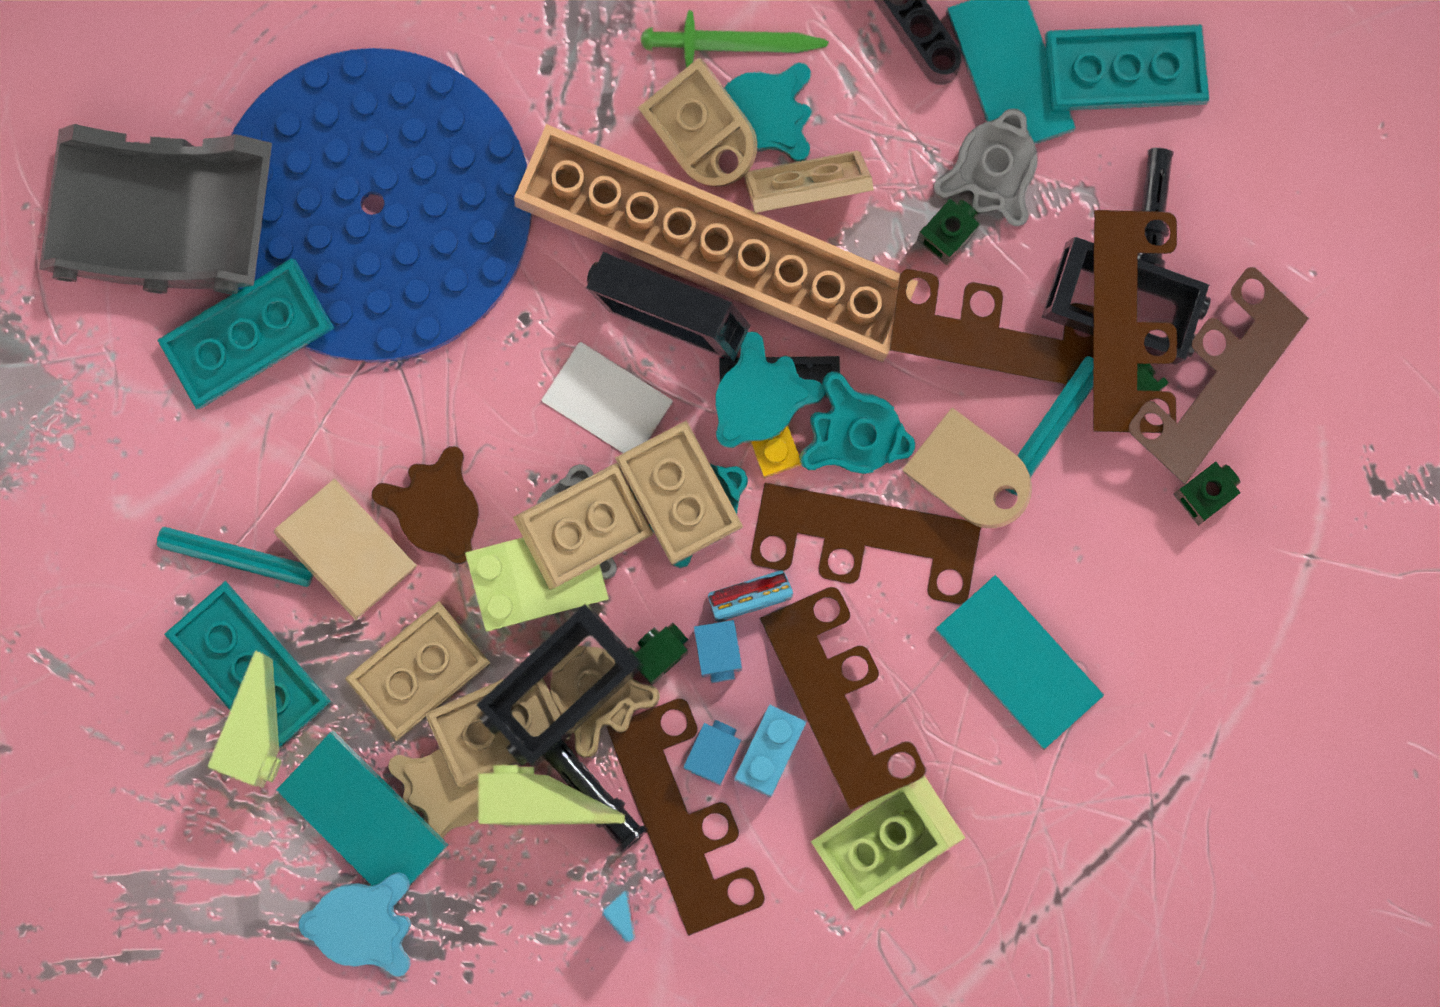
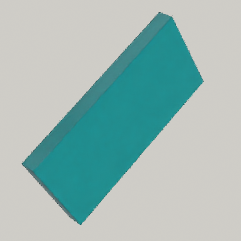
(1008, 63)
(1126, 67)
(245, 334)
(220, 643)
(1019, 662)
(360, 813)

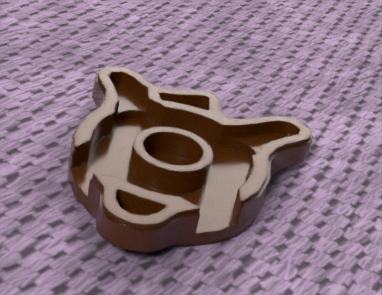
(436, 508)

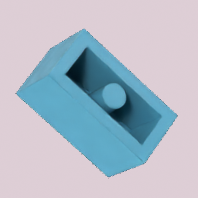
(770, 750)

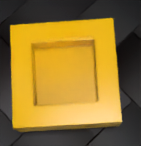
(776, 454)

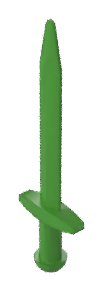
(728, 40)

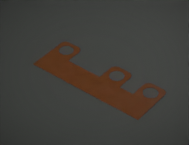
(1116, 331)
(979, 339)
(1237, 376)
(857, 524)
(822, 693)
(673, 831)

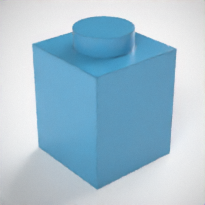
(718, 651)
(713, 752)

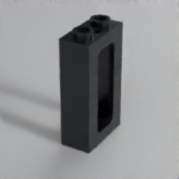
(1183, 291)
(668, 306)
(499, 702)

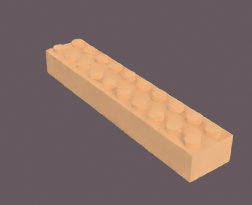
(711, 242)

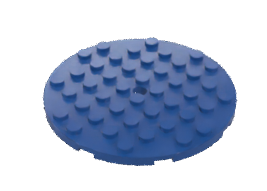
(448, 189)

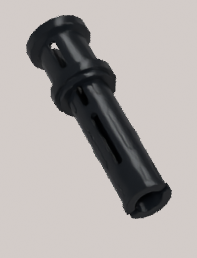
(1155, 200)
(582, 780)

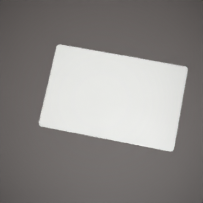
(606, 399)

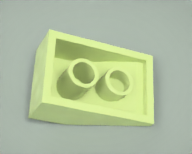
(515, 591)
(250, 735)
(522, 798)
(887, 841)

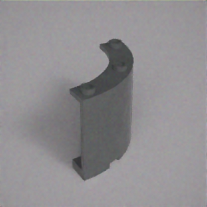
(155, 210)

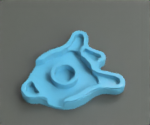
(359, 925)

